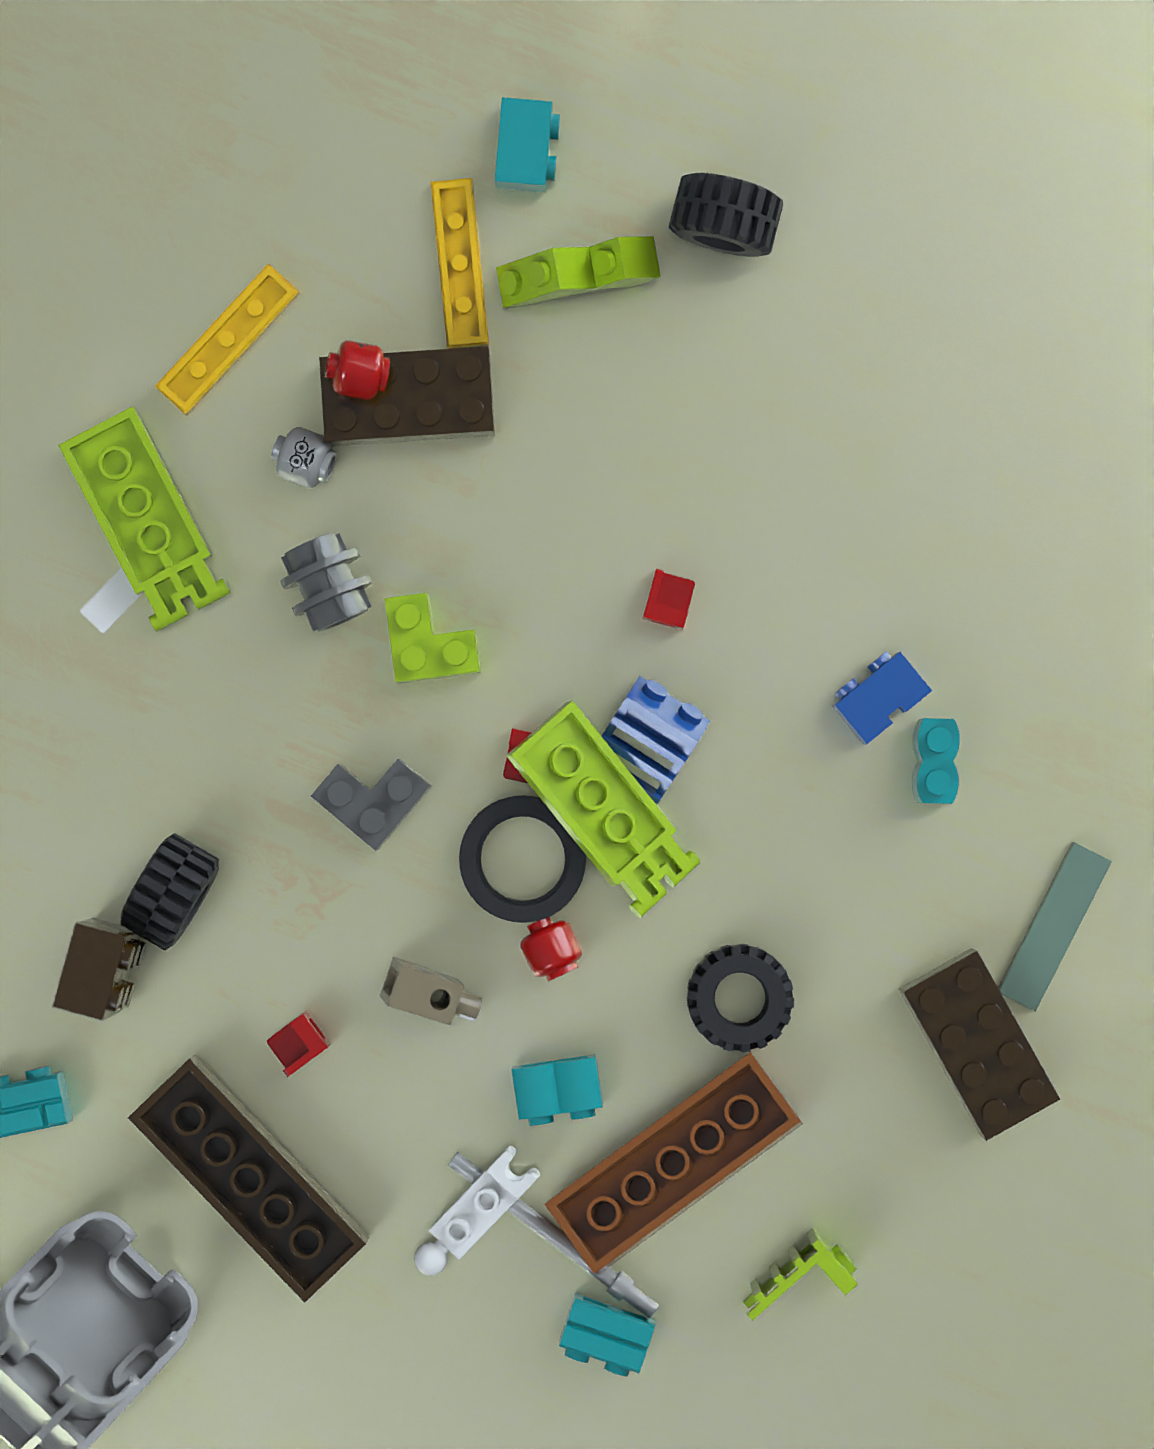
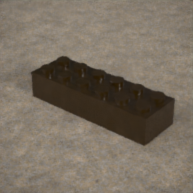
(249, 1178)

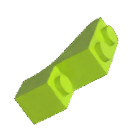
(578, 270)

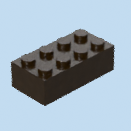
(424, 399)
(979, 1044)

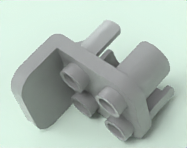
(84, 1334)

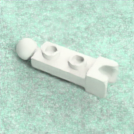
(474, 1213)

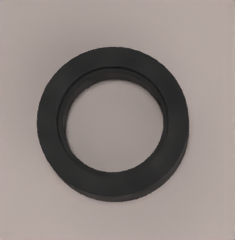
(485, 894)

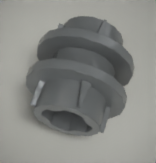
(326, 582)

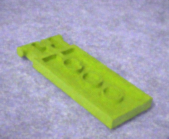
(143, 516)
(602, 807)

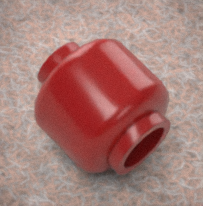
(358, 370)
(551, 948)

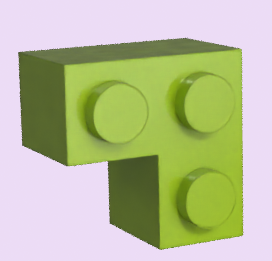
(421, 653)

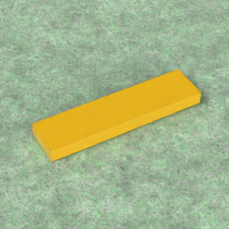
(459, 263)
(227, 339)

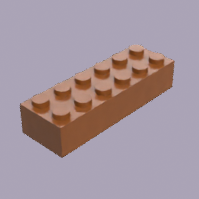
(673, 1164)

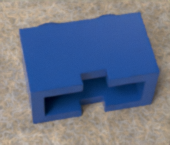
(870, 702)

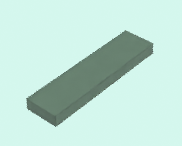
(1054, 926)

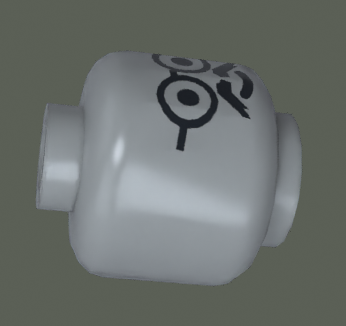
(304, 457)

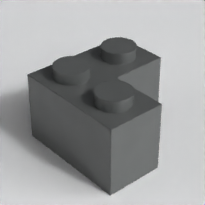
(375, 811)

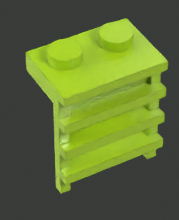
(832, 1261)

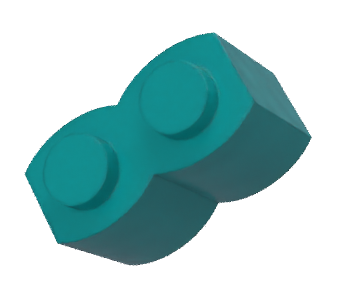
(935, 774)
(557, 1088)

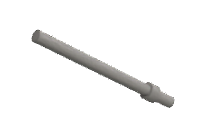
(618, 1285)

